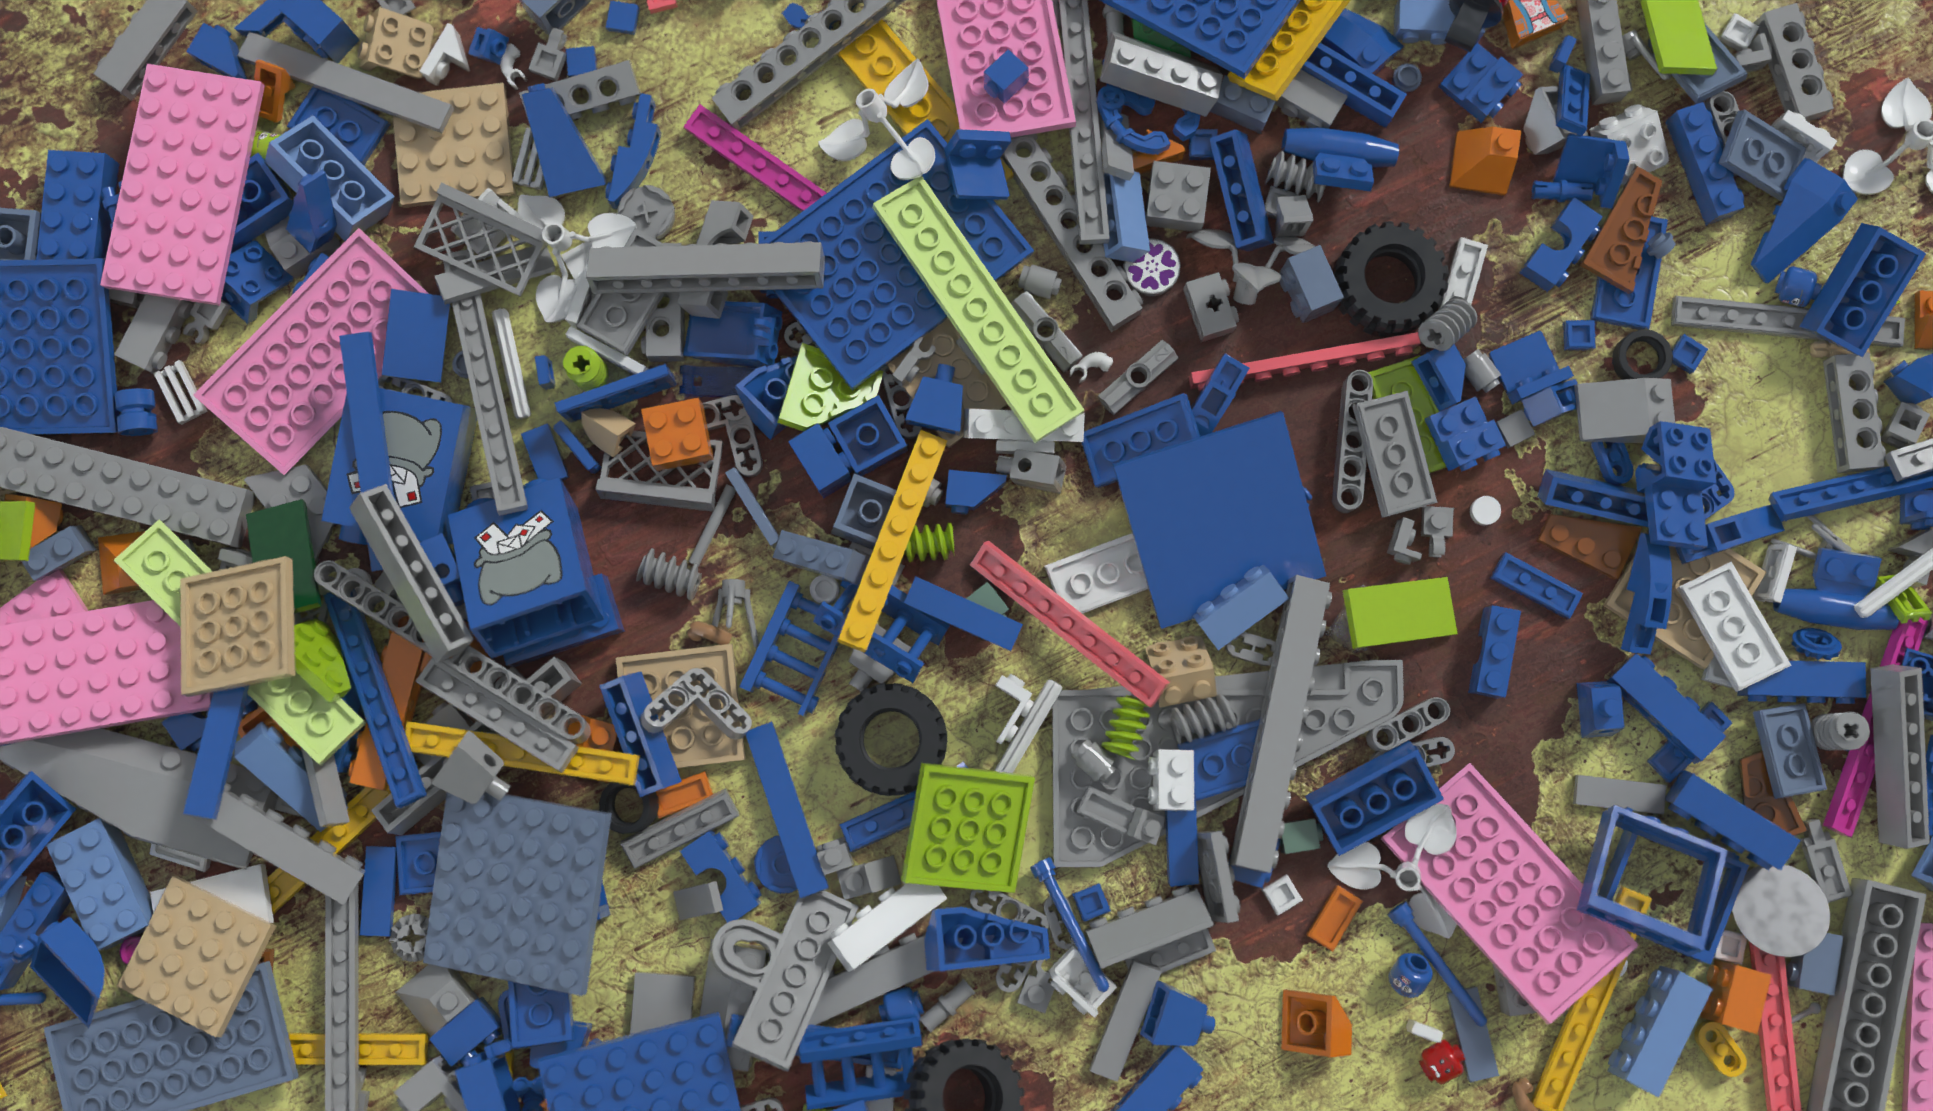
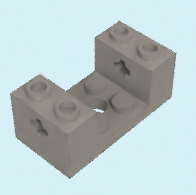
(429, 1084)

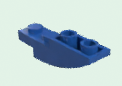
(633, 163)
(1218, 393)
(1735, 532)
(1652, 597)

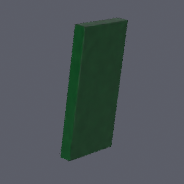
(286, 532)

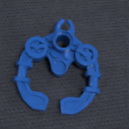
(1110, 104)

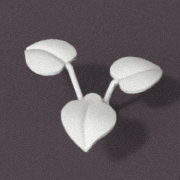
(1901, 108)
(849, 138)
(549, 215)
(1429, 829)

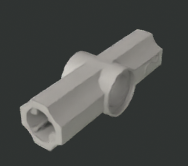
(1056, 346)
(1151, 365)

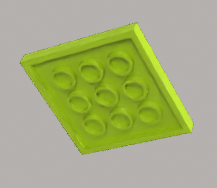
(967, 828)

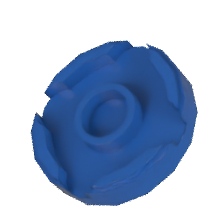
(773, 867)

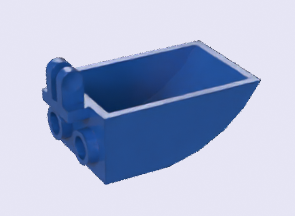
(741, 337)
(67, 964)
(487, 1080)

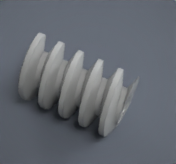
(1294, 175)
(1448, 324)
(669, 574)
(1202, 718)
(1840, 731)

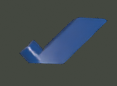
(262, 20)

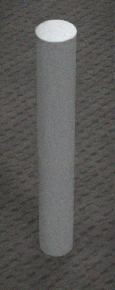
(712, 525)

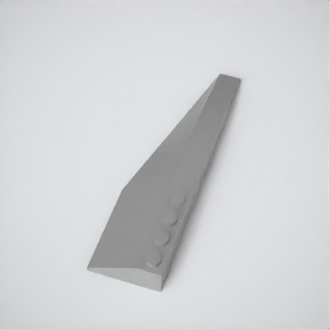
(135, 787)

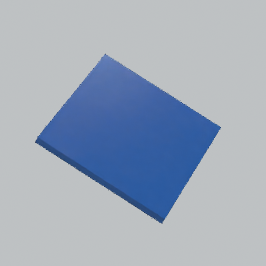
(1215, 512)

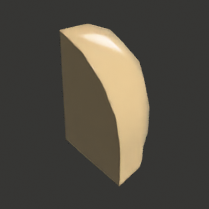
(606, 429)

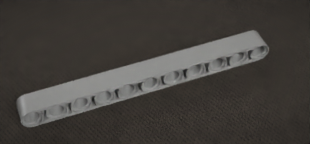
(462, 662)

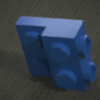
(1481, 83)
(1464, 435)

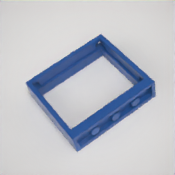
(1676, 838)
(1724, 901)

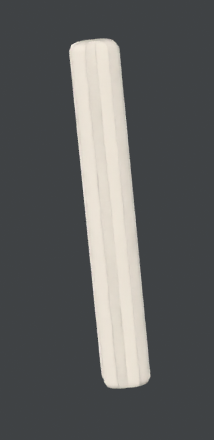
(511, 363)
(1895, 585)
(1029, 727)

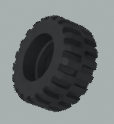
(1416, 254)
(862, 711)
(975, 1055)

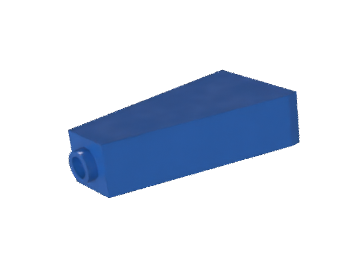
(560, 147)

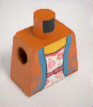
(1532, 20)

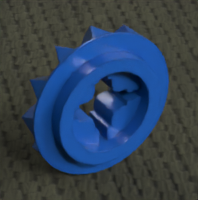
(1816, 643)

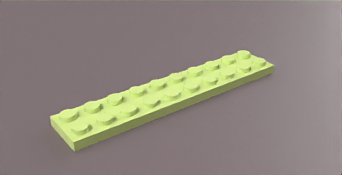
(978, 309)
(320, 727)

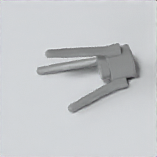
(1635, 47)
(1830, 540)
(732, 594)

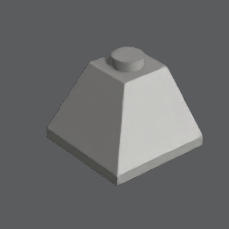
(1540, 124)
(291, 253)
(436, 996)

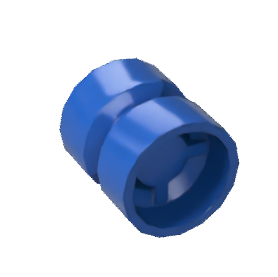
(136, 412)

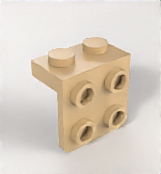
(395, 43)
(1186, 667)

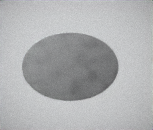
(1782, 911)

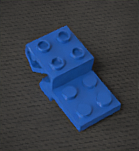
(1677, 484)

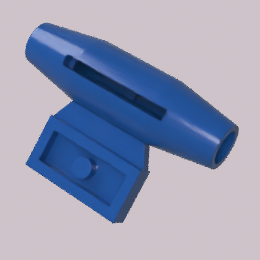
(1341, 156)
(1840, 583)

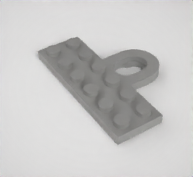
(791, 980)

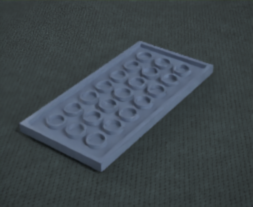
(156, 1062)

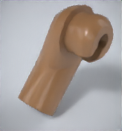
(700, 629)
(1520, 1090)

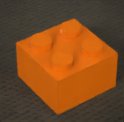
(677, 434)
(1736, 996)

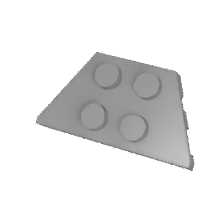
(297, 484)

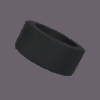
(1652, 338)
(607, 804)

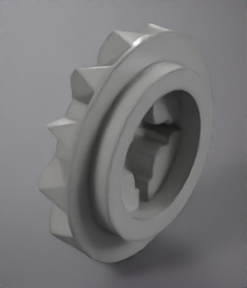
(402, 929)

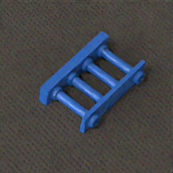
(882, 648)
(770, 652)
(855, 1041)

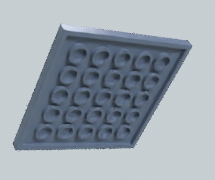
(518, 891)

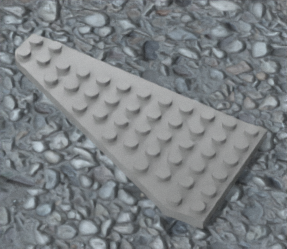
(1341, 706)

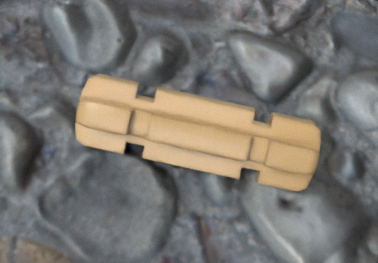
(1822, 348)

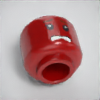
(1442, 1062)

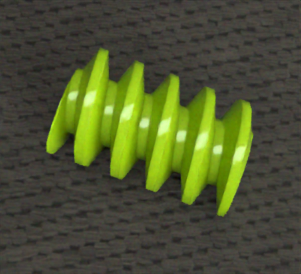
(585, 368)
(930, 543)
(1126, 726)

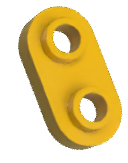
(1719, 1047)

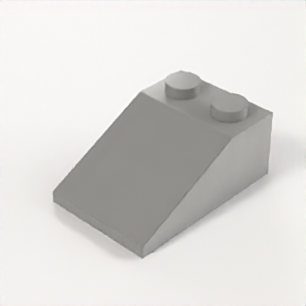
(1622, 409)

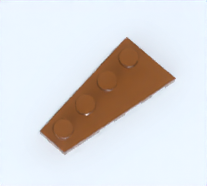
(1620, 241)

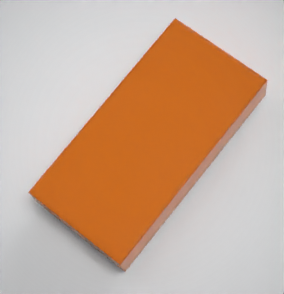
(683, 794)
(1334, 918)

